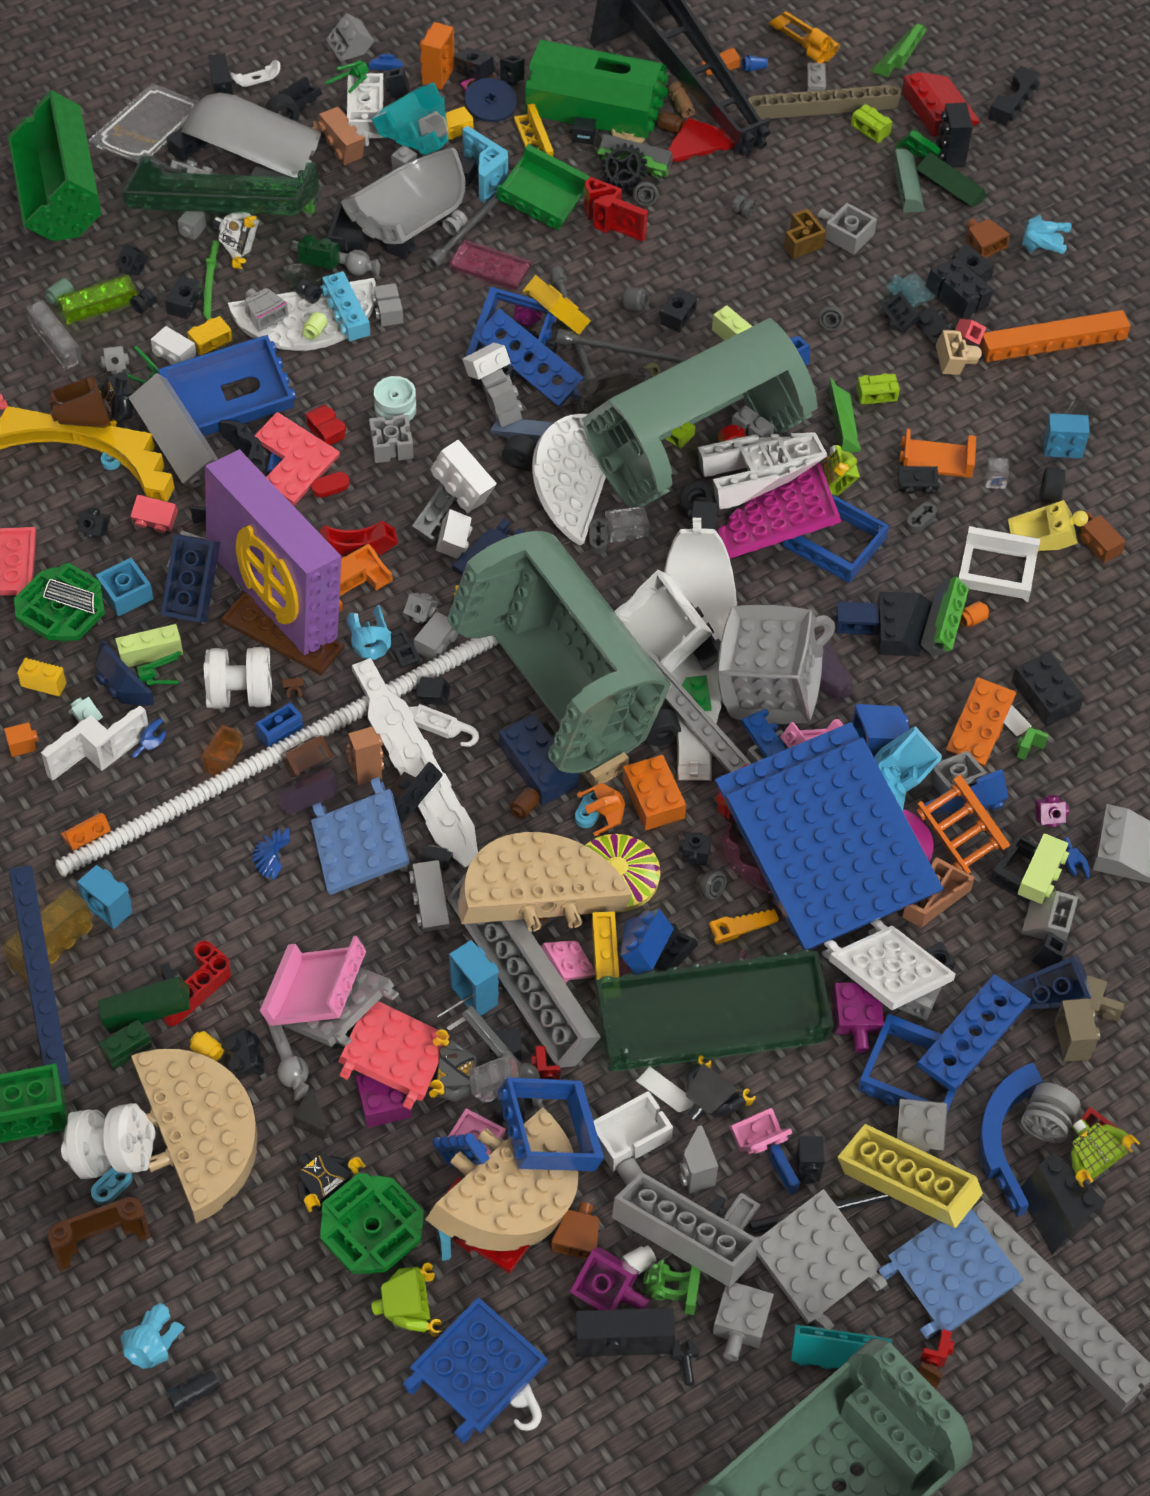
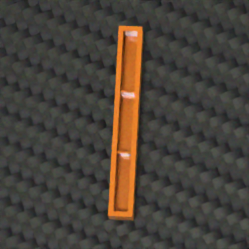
(1054, 336)

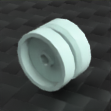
(395, 397)

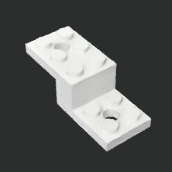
(94, 742)

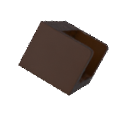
(306, 755)

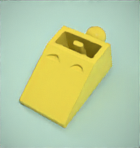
(1049, 524)

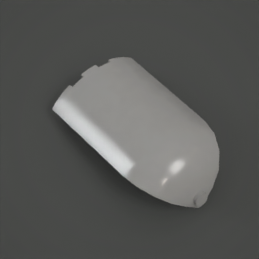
(252, 132)
(409, 197)

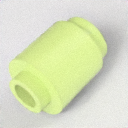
(314, 325)

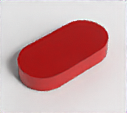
(330, 484)

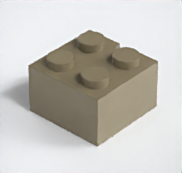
(1076, 1030)

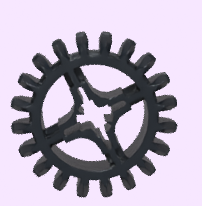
(628, 161)

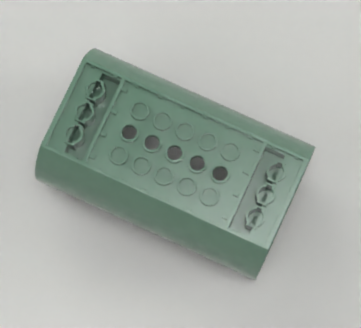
(752, 365)
(564, 645)
(864, 1415)

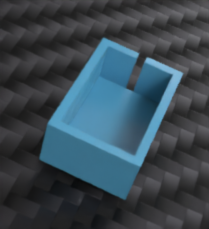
(474, 975)

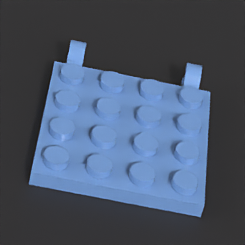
(359, 840)
(953, 1271)

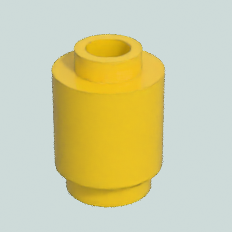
(206, 1045)

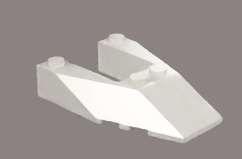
(768, 460)

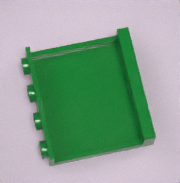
(543, 187)

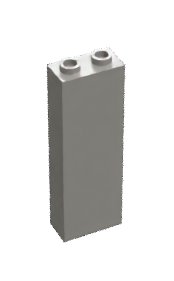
(173, 429)

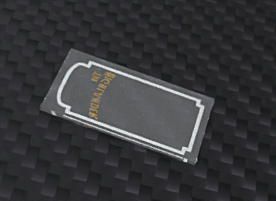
(144, 123)

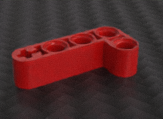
(206, 972)

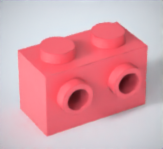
(154, 514)

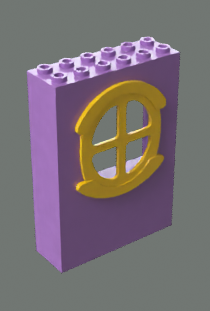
(265, 530)

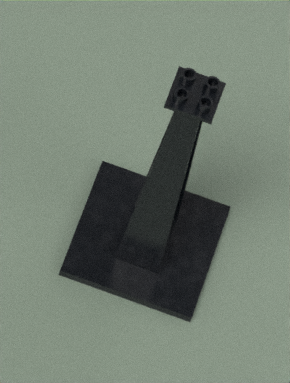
(620, 17)

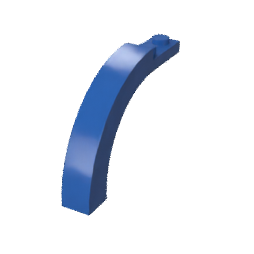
(1005, 1097)

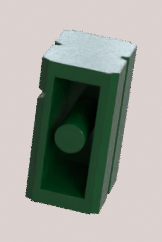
(318, 252)
(124, 1043)

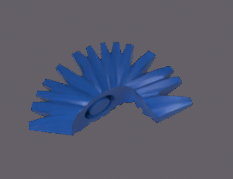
(267, 853)

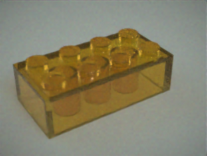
(62, 925)

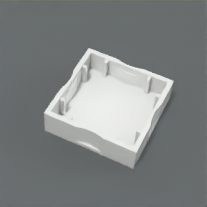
(664, 620)

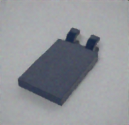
(488, 538)

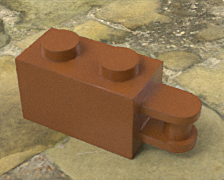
(1101, 538)

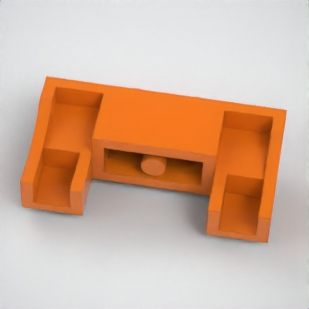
(361, 567)

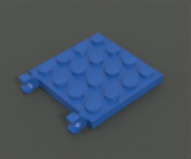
(477, 1367)

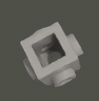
(111, 352)
(420, 607)

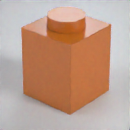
(21, 739)

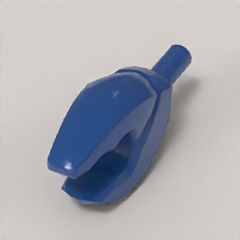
(148, 740)
(1076, 858)

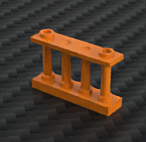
(971, 805)

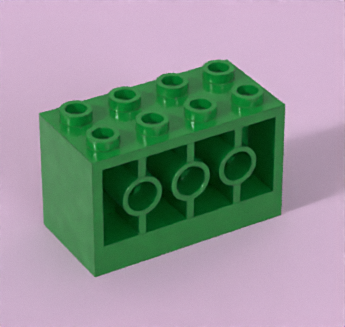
(32, 1103)

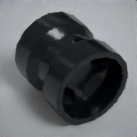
(311, 292)
(143, 300)

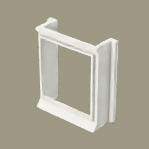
(1005, 544)

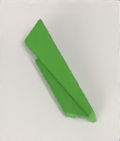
(900, 52)
(843, 418)

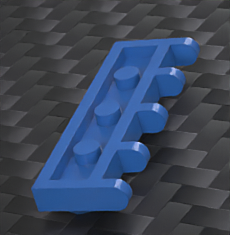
(763, 733)
(467, 1144)

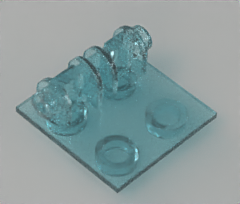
(912, 287)

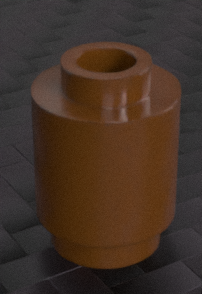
(670, 122)
(524, 803)

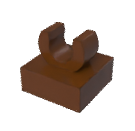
(293, 684)

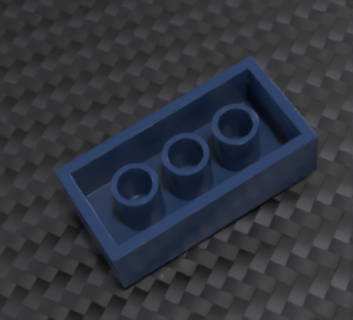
(190, 578)
(527, 749)

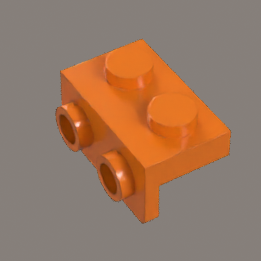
(86, 831)

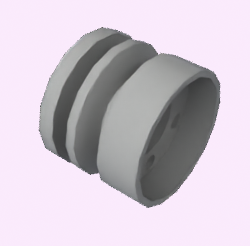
(1050, 1112)

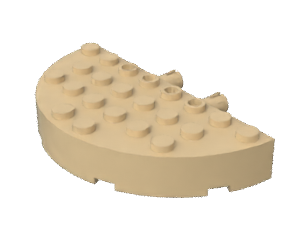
(539, 878)
(202, 1122)
(506, 1205)

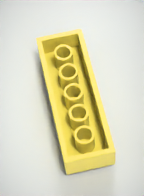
(910, 1175)

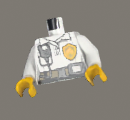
(237, 235)

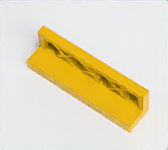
(535, 127)
(605, 945)

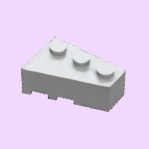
(429, 896)

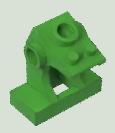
(688, 1285)

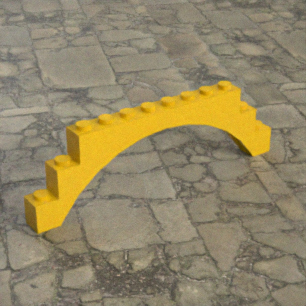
(128, 446)

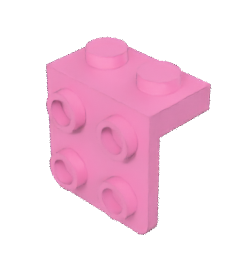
(569, 960)
(758, 1131)

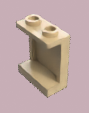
(607, 770)

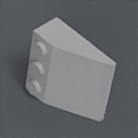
(1123, 844)

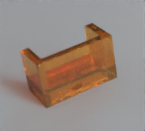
(222, 750)

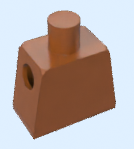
(986, 237)
(577, 1233)

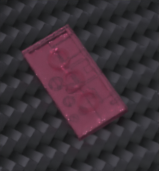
(490, 265)

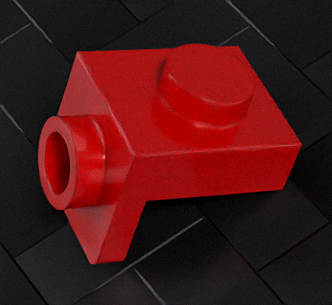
(539, 1061)
(944, 1348)

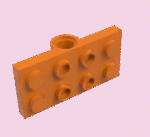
(981, 720)

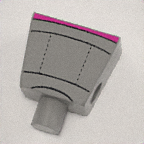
(265, 308)

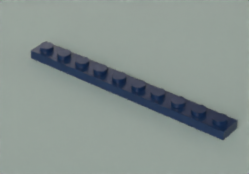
(38, 970)

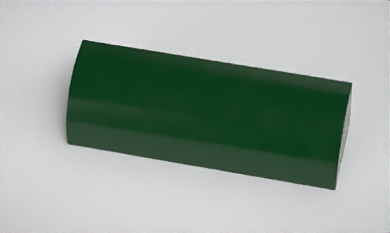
(952, 180)
(144, 1004)

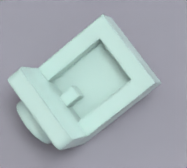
(84, 708)

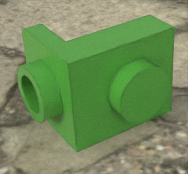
(1032, 737)

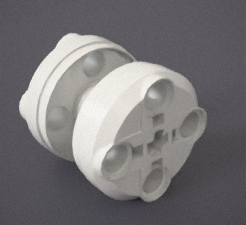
(222, 678)
(98, 1142)

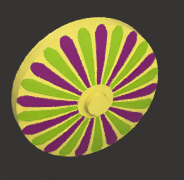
(634, 863)

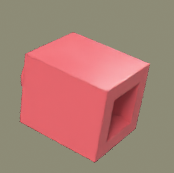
(971, 331)

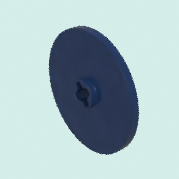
(502, 96)

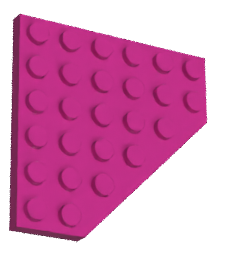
(781, 514)

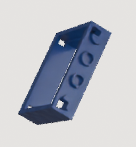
(490, 305)
(832, 562)
(911, 1033)
(583, 1123)

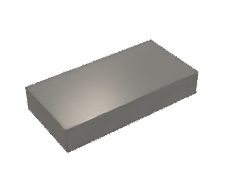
(741, 1211)

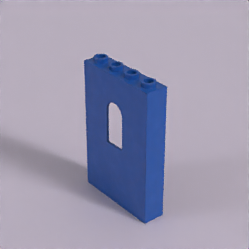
(200, 378)

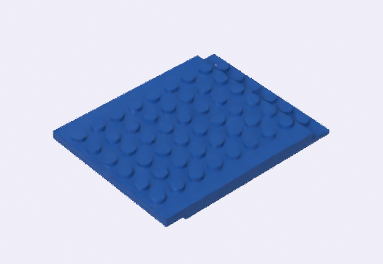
(828, 836)

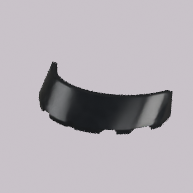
(241, 439)

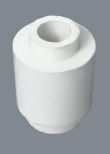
(640, 1258)

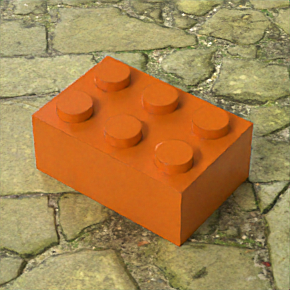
(437, 55)
(654, 792)

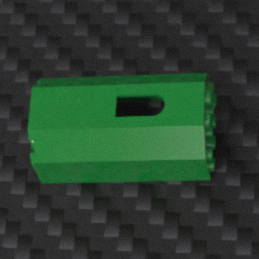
(596, 85)
(54, 170)

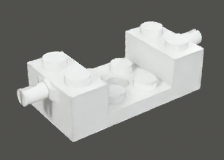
(365, 103)

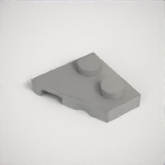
(191, 167)

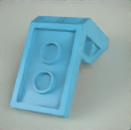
(491, 161)
(907, 762)

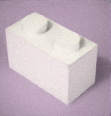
(172, 346)
(486, 360)
(454, 534)

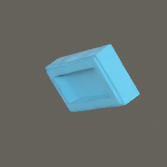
(444, 1245)

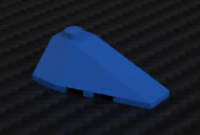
(989, 790)

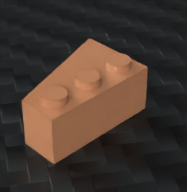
(341, 136)
(365, 755)
(955, 885)

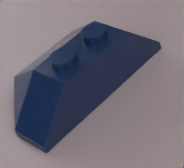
(120, 679)

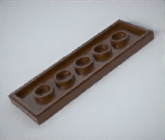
(251, 621)

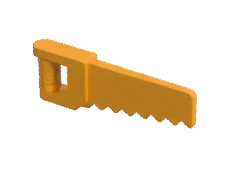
(741, 925)

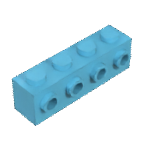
(345, 306)

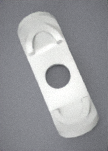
(266, 74)

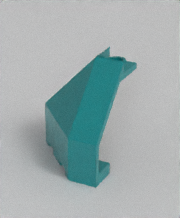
(401, 119)

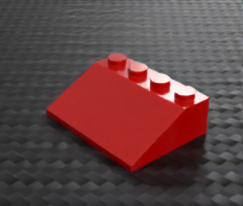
(928, 96)

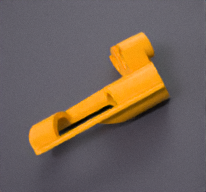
(819, 45)

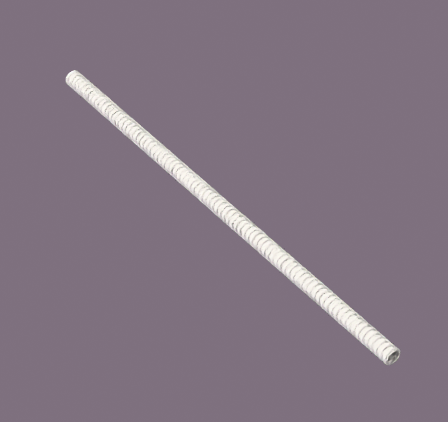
(265, 758)

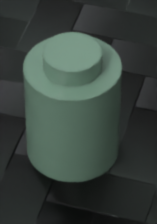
(60, 288)

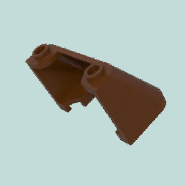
(79, 404)
(122, 1212)

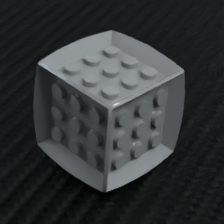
(772, 662)

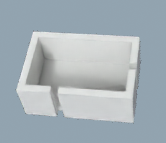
(463, 476)
(632, 1130)

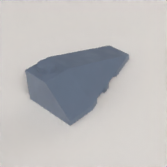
(530, 428)

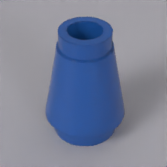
(753, 63)

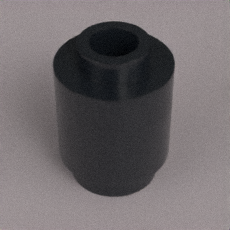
(434, 853)

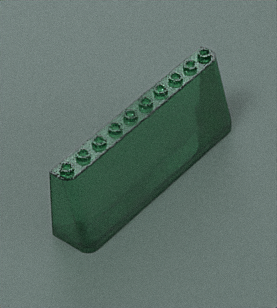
(219, 193)
(713, 1010)

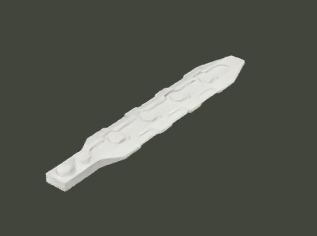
(410, 753)

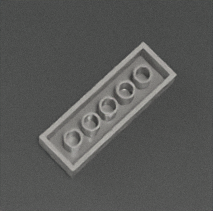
(685, 1229)

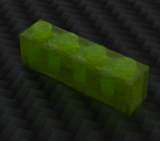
(97, 299)

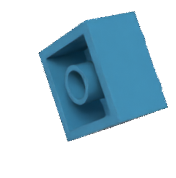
(1066, 435)
(125, 587)
(105, 896)

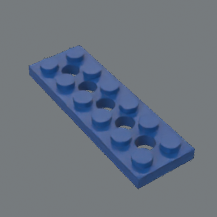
(542, 356)
(977, 1046)

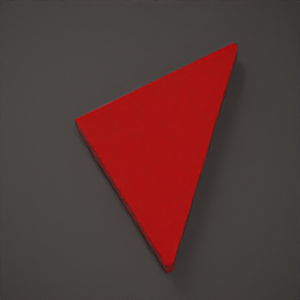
(699, 139)

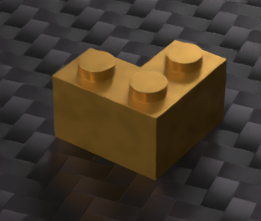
(804, 234)

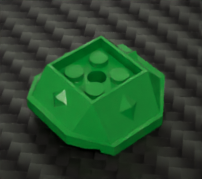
(53, 618)
(364, 1203)

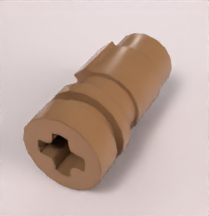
(682, 101)

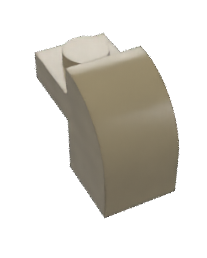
(1103, 1006)

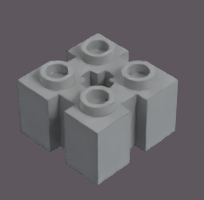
(502, 397)
(391, 438)

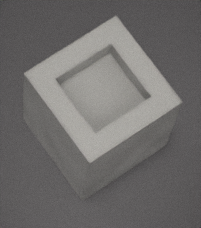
(433, 122)

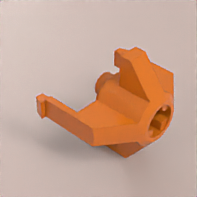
(608, 803)

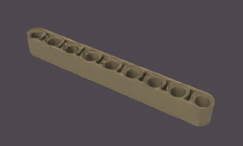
(825, 101)

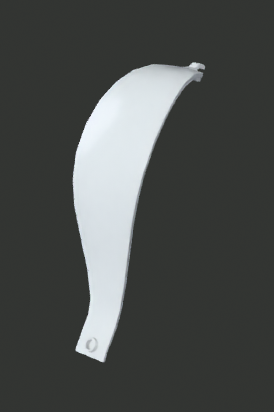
(706, 578)

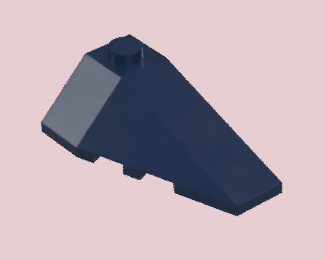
(1054, 984)

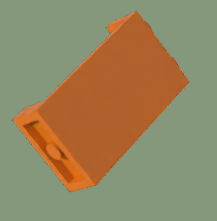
(950, 458)

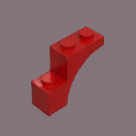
(379, 536)

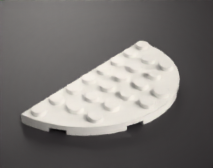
(288, 332)
(567, 476)

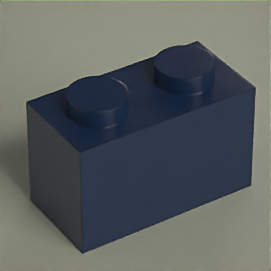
(857, 618)

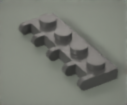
(432, 514)

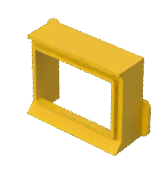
(556, 304)

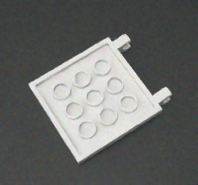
(889, 966)

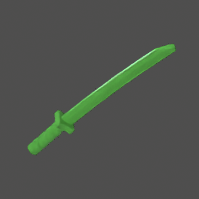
(211, 264)

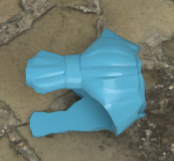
(1042, 235)
(377, 636)
(144, 1344)

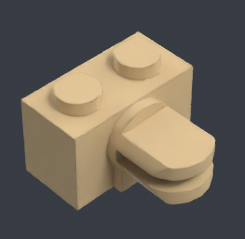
(954, 352)

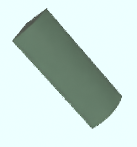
(908, 181)

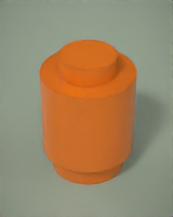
(974, 614)

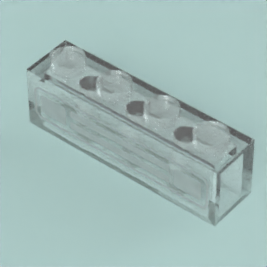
(54, 334)

